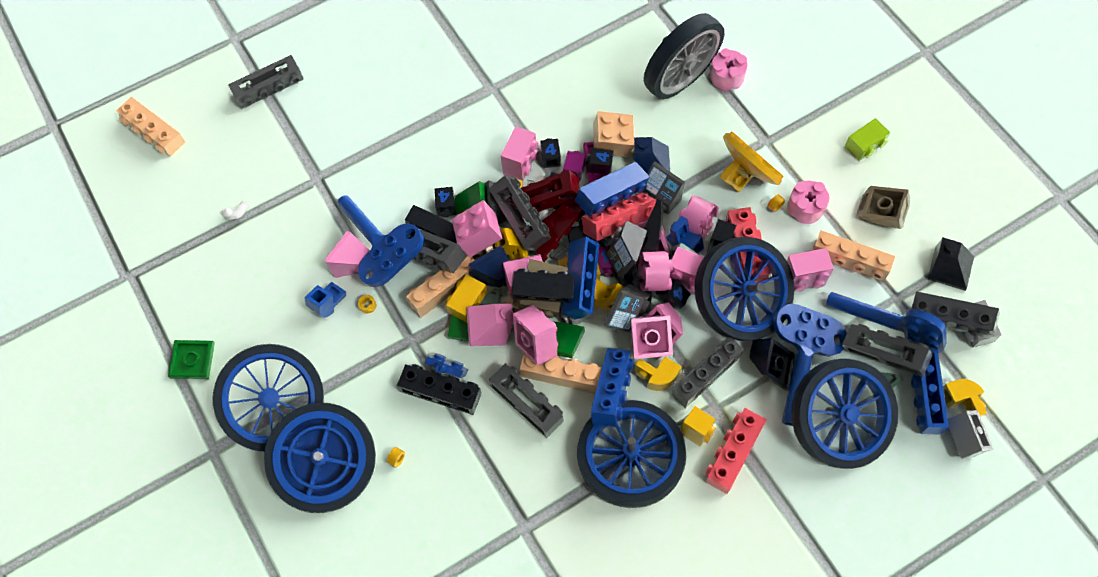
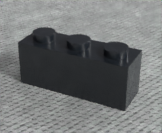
(542, 286)

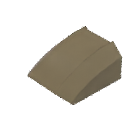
(885, 206)

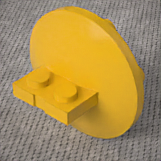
(747, 164)

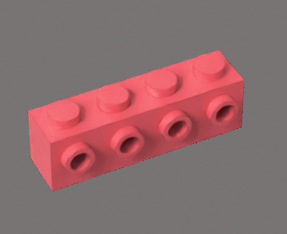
(634, 210)
(746, 227)
(735, 451)

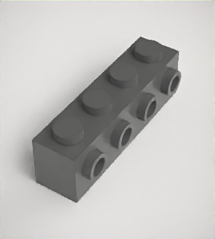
(959, 313)

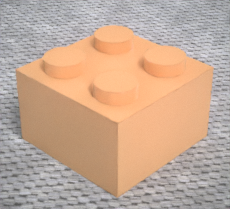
(614, 132)

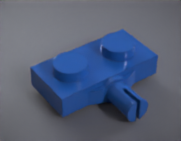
(444, 366)

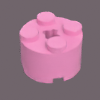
(728, 69)
(808, 201)
(700, 215)
(655, 271)

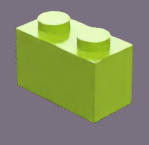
(867, 139)

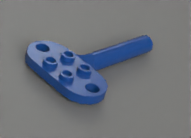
(388, 251)
(915, 324)
(810, 334)

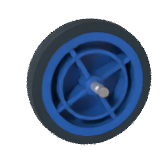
(319, 457)

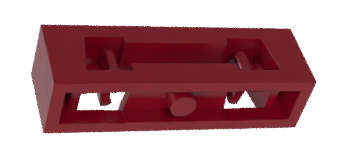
(546, 192)

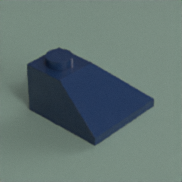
(650, 150)
(490, 268)

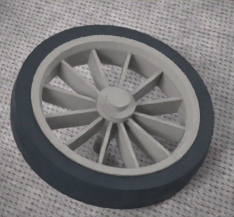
(683, 55)

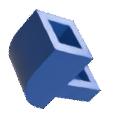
(680, 234)
(324, 300)

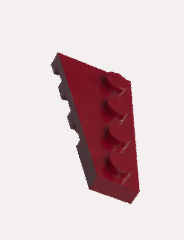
(559, 225)

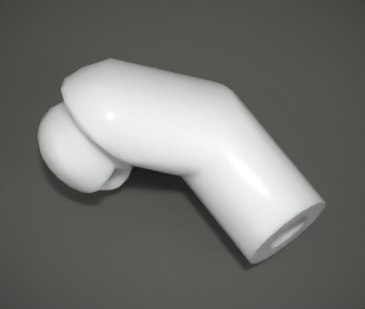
(235, 213)

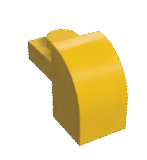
(511, 244)
(606, 295)
(658, 378)
(965, 392)

